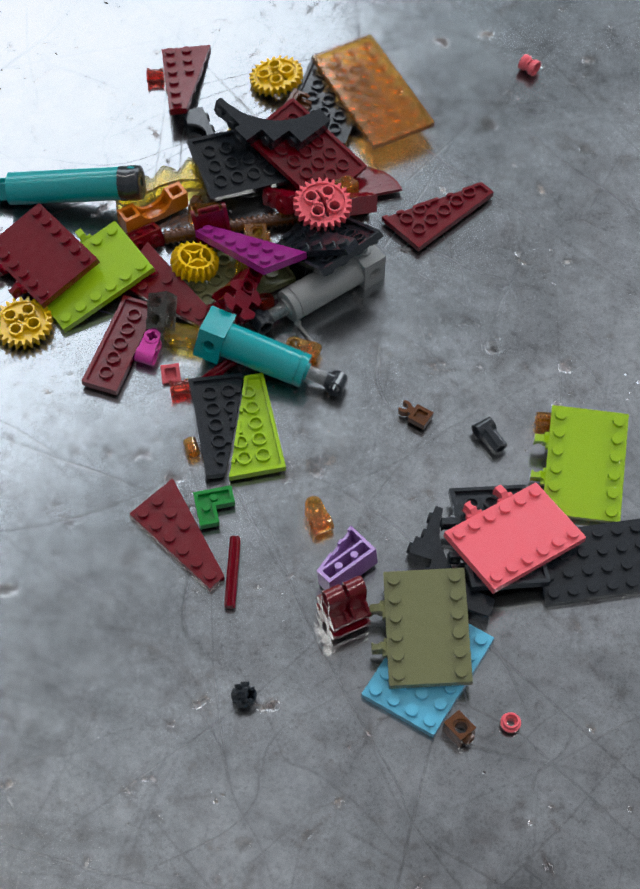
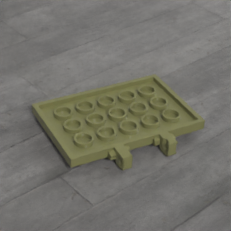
(425, 628)

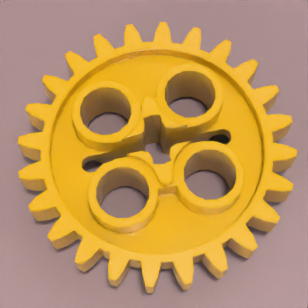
(276, 76)
(27, 319)

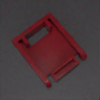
(210, 216)

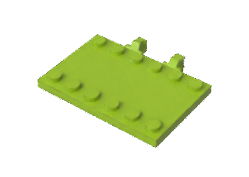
(118, 270)
(584, 462)

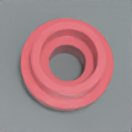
(510, 717)

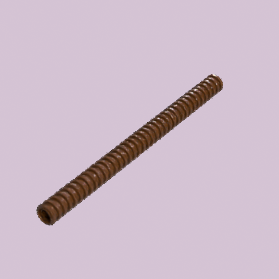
(236, 226)

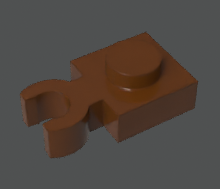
(417, 416)

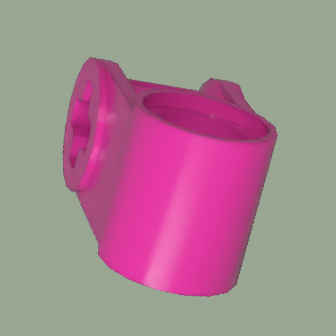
(149, 348)

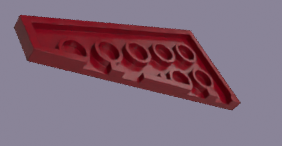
(435, 216)

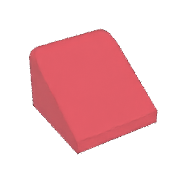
(170, 372)

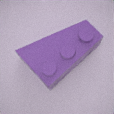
(349, 559)

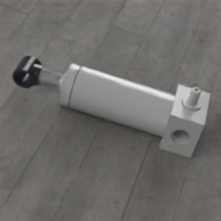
(315, 290)

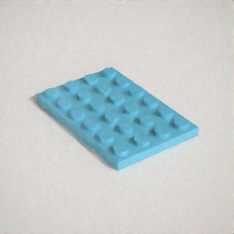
(423, 706)

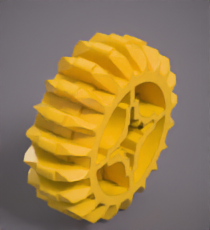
(194, 262)

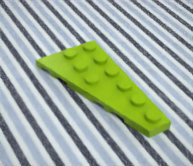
(256, 439)

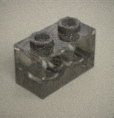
(161, 311)

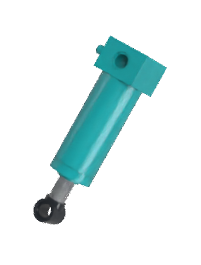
(224, 339)

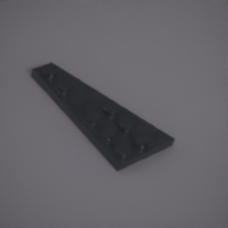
(215, 411)

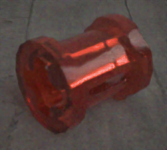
(155, 74)
(179, 387)

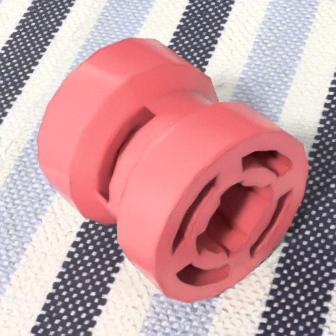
(528, 64)

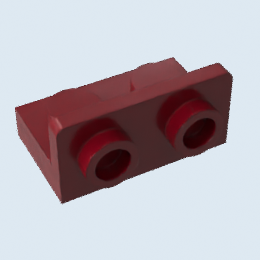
(147, 233)

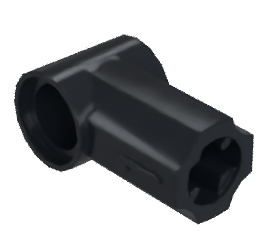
(487, 431)

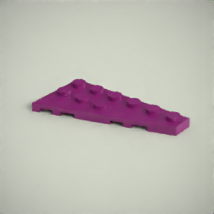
(251, 251)

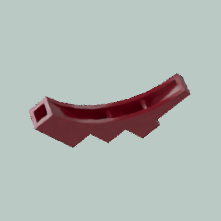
(283, 201)

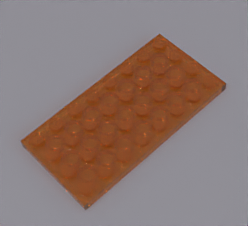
(373, 91)

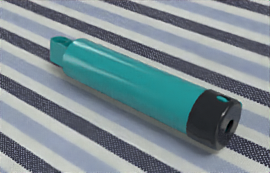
(74, 185)

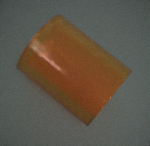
(191, 447)

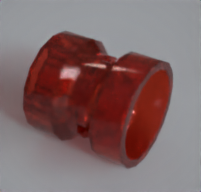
(267, 301)

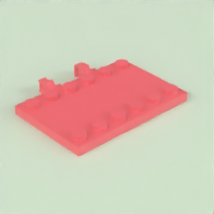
(513, 535)

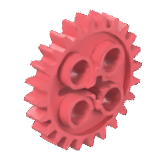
(307, 208)

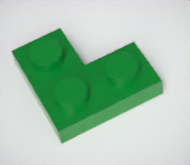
(209, 501)

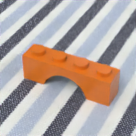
(170, 201)

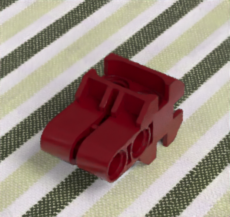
(239, 296)
(344, 607)

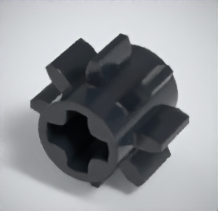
(243, 694)

